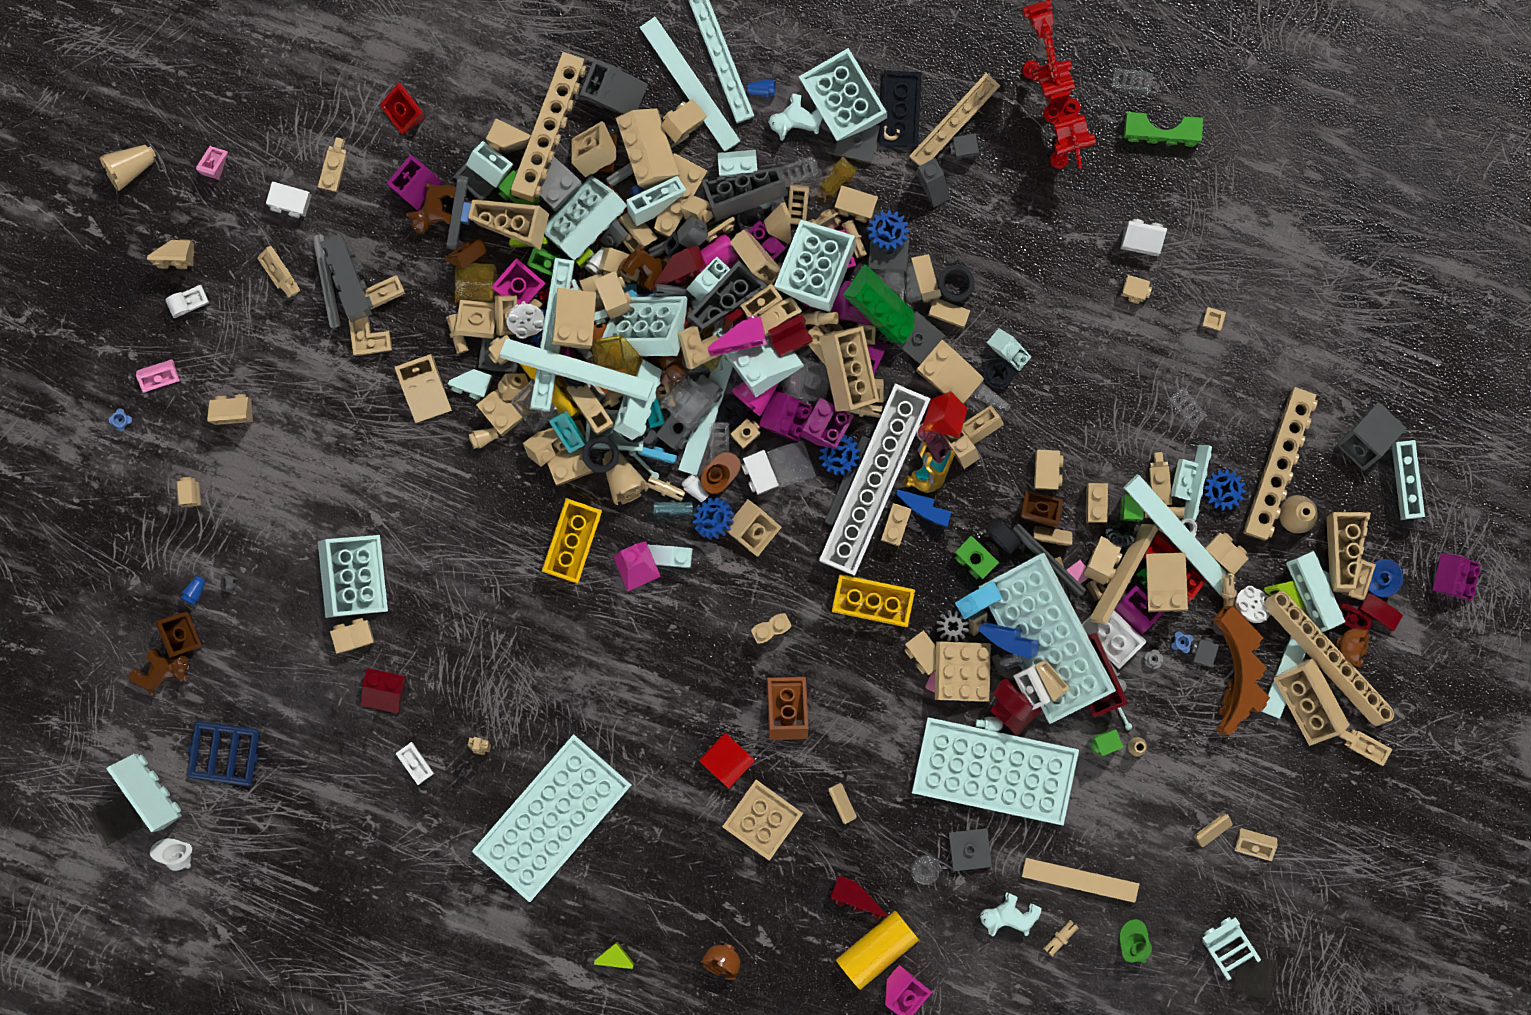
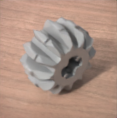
(952, 633)

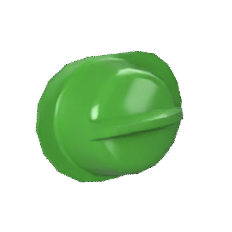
(1135, 942)

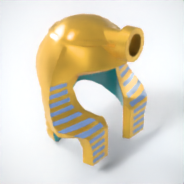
(931, 474)

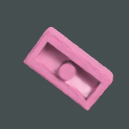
(157, 375)

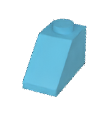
(978, 600)

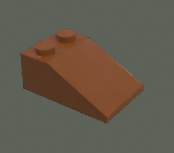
(787, 708)

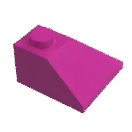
(518, 282)
(636, 565)
(905, 992)

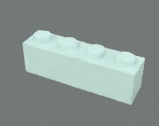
(636, 411)
(1408, 480)
(1315, 591)

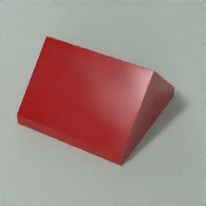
(402, 109)
(945, 415)

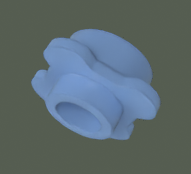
(114, 419)
(1177, 643)

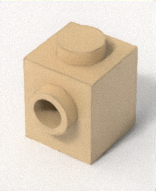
(697, 208)
(1136, 289)
(496, 347)
(511, 385)
(746, 433)

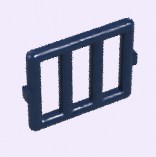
(229, 777)

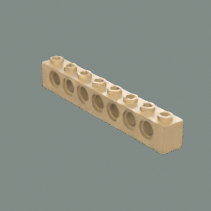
(567, 64)
(1308, 402)

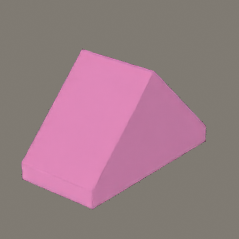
(212, 162)

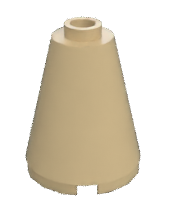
(127, 164)
(624, 480)
(1298, 514)

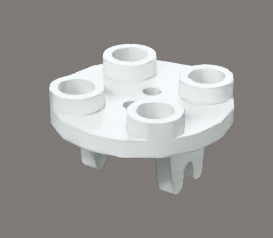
(528, 326)
(1246, 601)

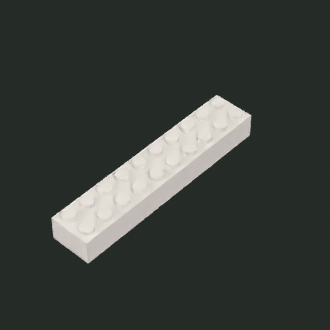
(874, 479)

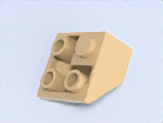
(174, 253)

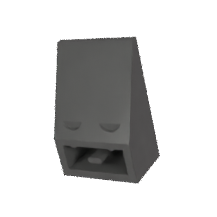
(612, 88)

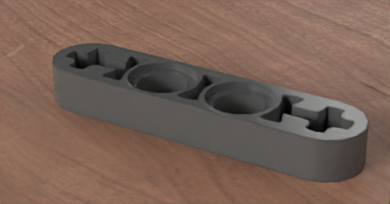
(455, 224)

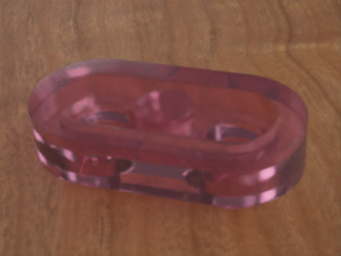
(936, 445)

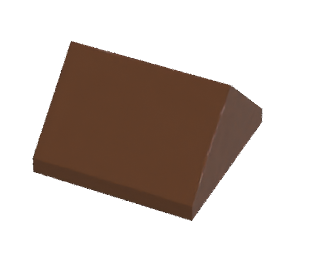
(1041, 509)
(178, 634)

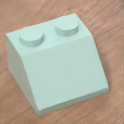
(737, 162)

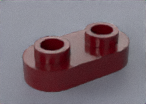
(1353, 616)

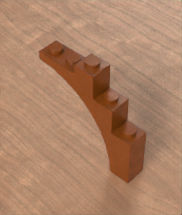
(1248, 669)

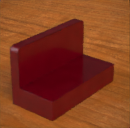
(789, 336)

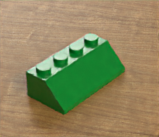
(881, 305)

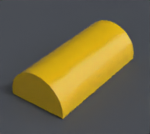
(561, 397)
(571, 540)
(873, 600)
(877, 950)

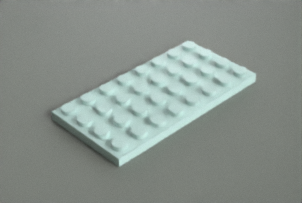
(1040, 607)
(995, 771)
(551, 818)

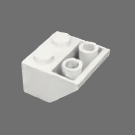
(1143, 237)

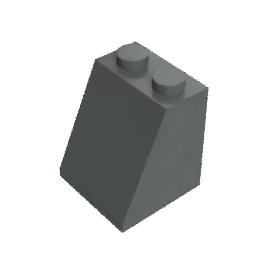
(1371, 436)

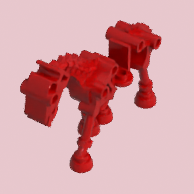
(1056, 87)

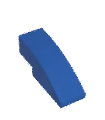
(924, 507)
(1010, 640)

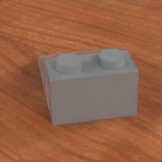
(558, 185)

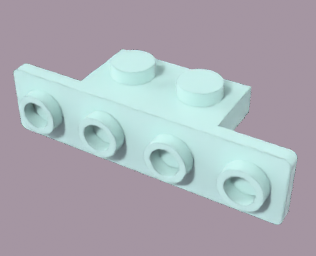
(1190, 480)

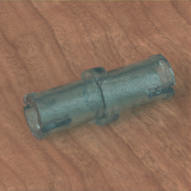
(672, 507)

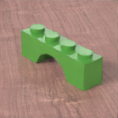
(1139, 127)

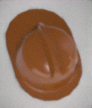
(720, 472)

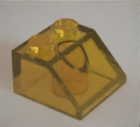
(475, 283)
(616, 355)

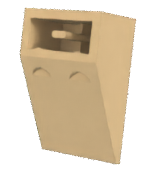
(423, 388)

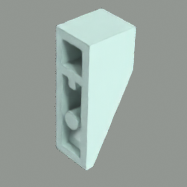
(654, 200)
(671, 556)

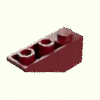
(682, 265)
(852, 893)

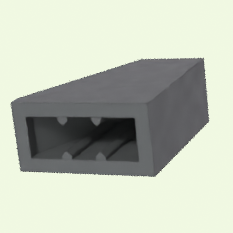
(933, 182)

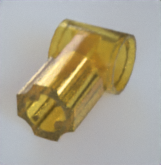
(841, 173)

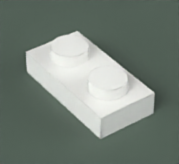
(414, 763)

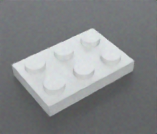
(1117, 638)

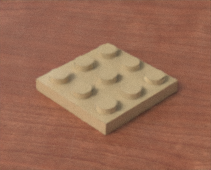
(962, 671)
(762, 820)

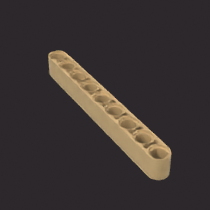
(1329, 658)

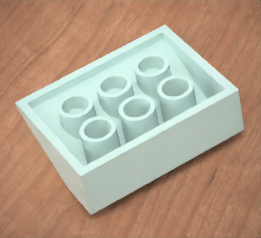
(843, 95)
(583, 217)
(816, 265)
(651, 325)
(761, 365)
(352, 576)
(145, 792)

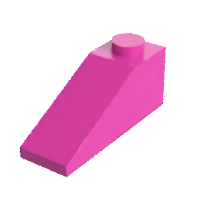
(743, 336)

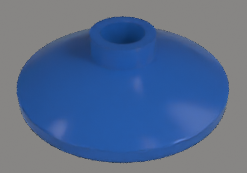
(1382, 570)

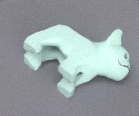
(795, 117)
(1008, 915)

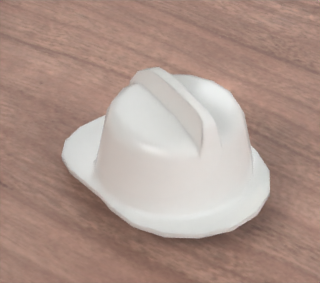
(172, 853)

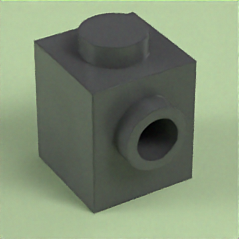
(964, 146)
(692, 232)
(1204, 652)

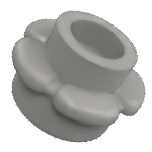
(1148, 659)

